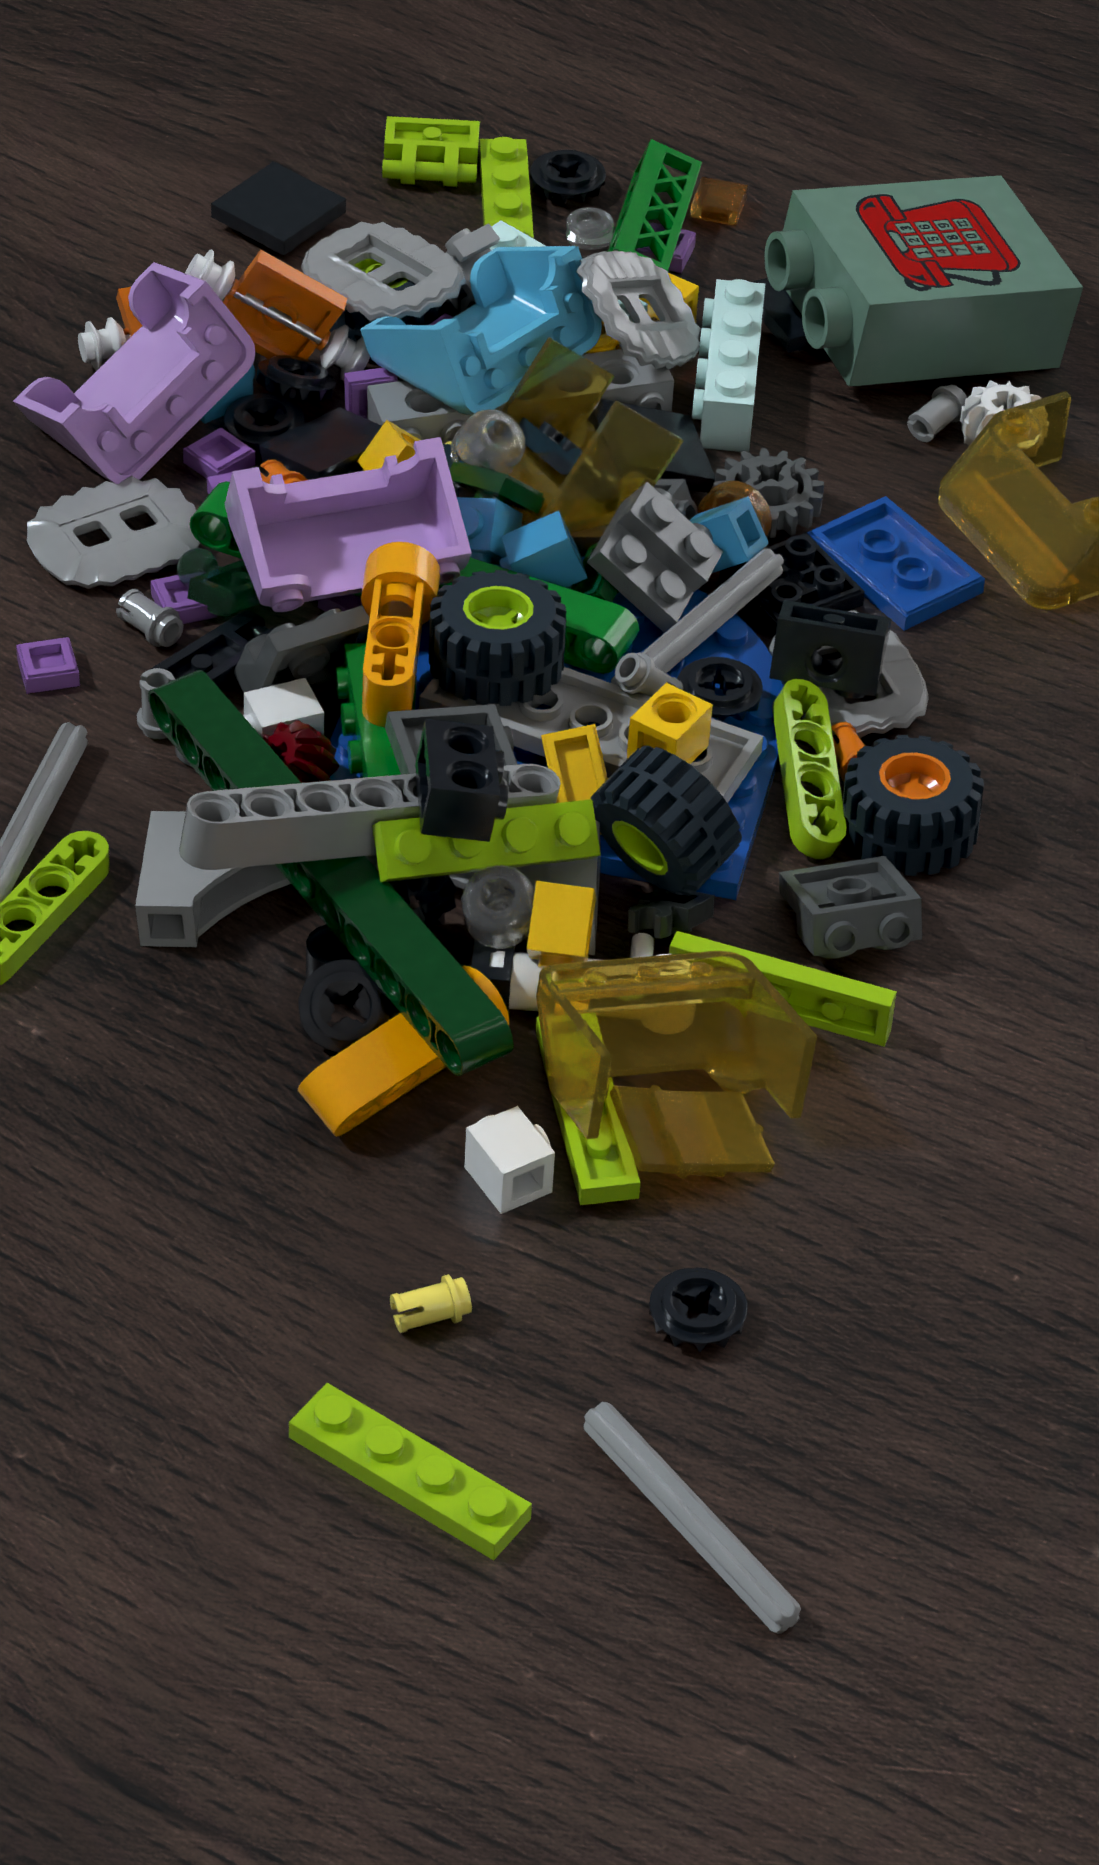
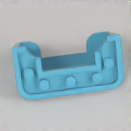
(487, 349)

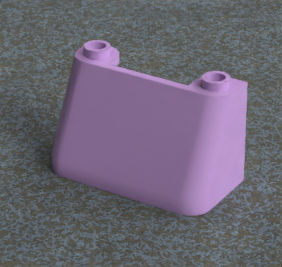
(153, 384)
(317, 533)

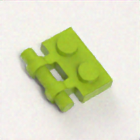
(436, 140)

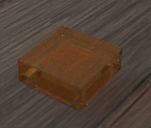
(719, 201)

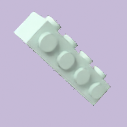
(730, 366)

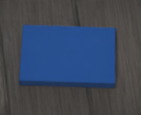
(898, 563)

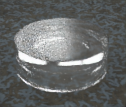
(589, 228)

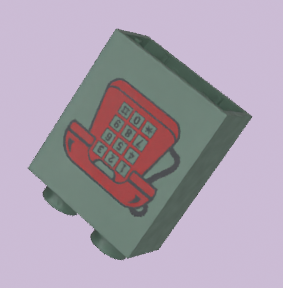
(923, 280)

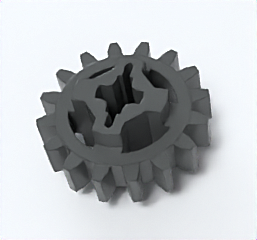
(788, 488)

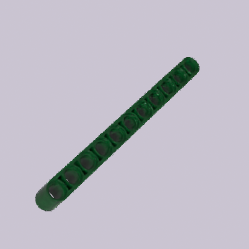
(344, 892)

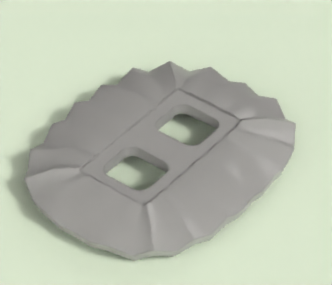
(401, 256)
(630, 277)
(128, 552)
(898, 699)

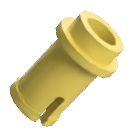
(433, 1304)

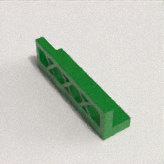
(644, 204)

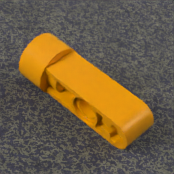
(397, 598)
(377, 1069)

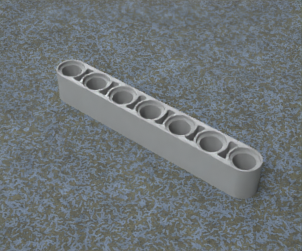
(319, 817)

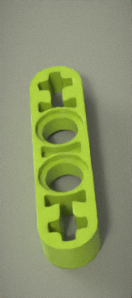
(821, 770)
(50, 912)

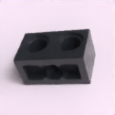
(459, 780)

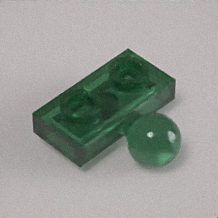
(222, 589)

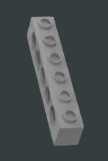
(430, 418)

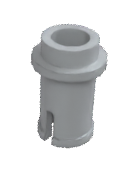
(937, 413)
(158, 624)
(639, 675)
(149, 680)

